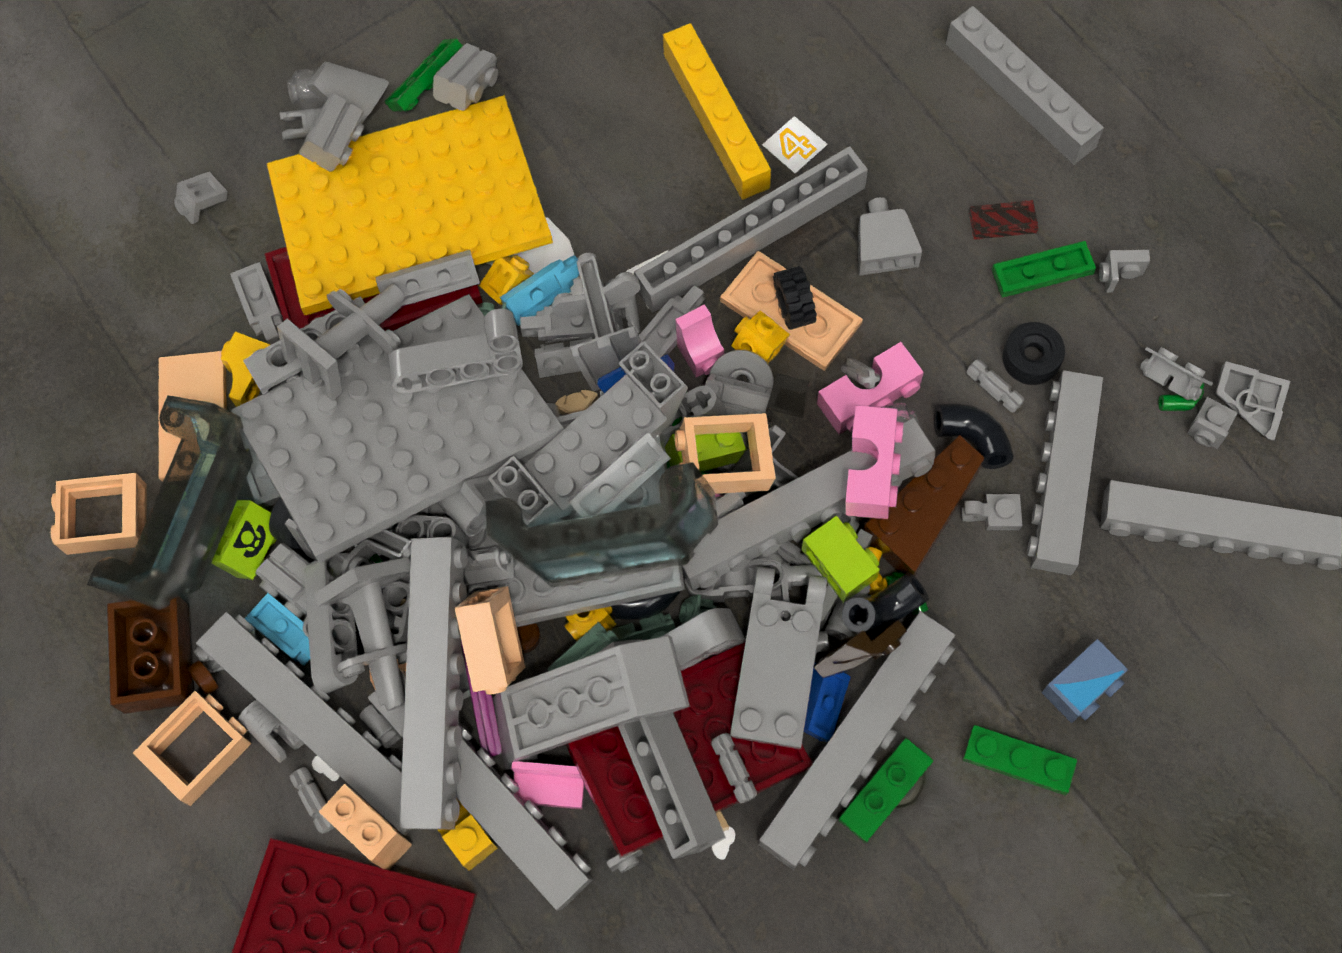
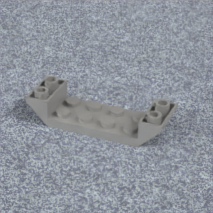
(636, 404)
(589, 698)

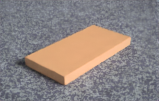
(816, 342)
(190, 377)

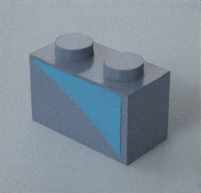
(1085, 681)

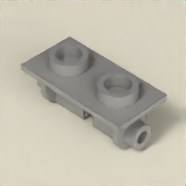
(556, 359)
(1186, 379)
(489, 566)

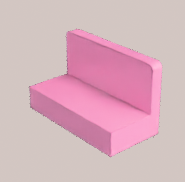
(549, 784)

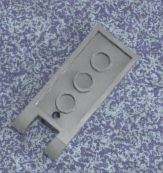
(777, 664)

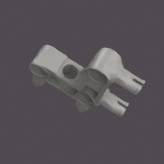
(743, 583)

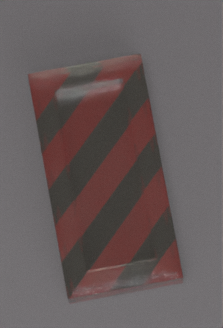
(1003, 219)

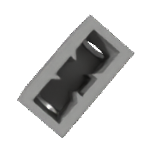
(886, 240)

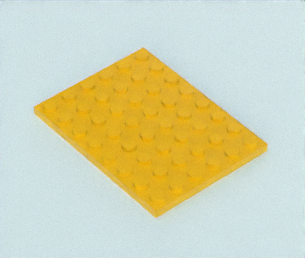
(407, 201)

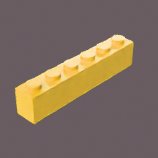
(716, 111)

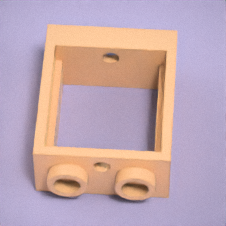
(759, 446)
(133, 512)
(490, 640)
(172, 727)
(365, 828)

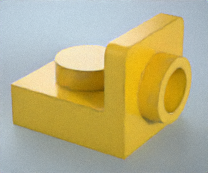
(505, 275)

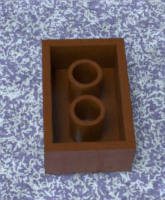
(149, 655)

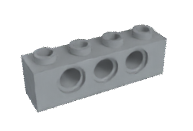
(266, 362)

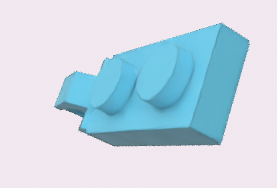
(541, 288)
(280, 628)

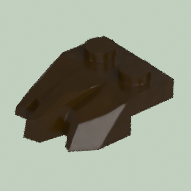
(859, 648)

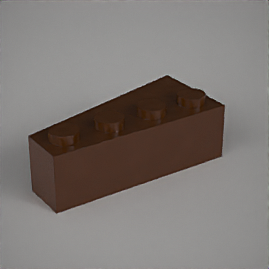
(925, 508)

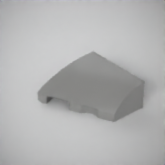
(352, 85)
(1254, 396)

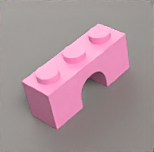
(898, 378)
(870, 490)

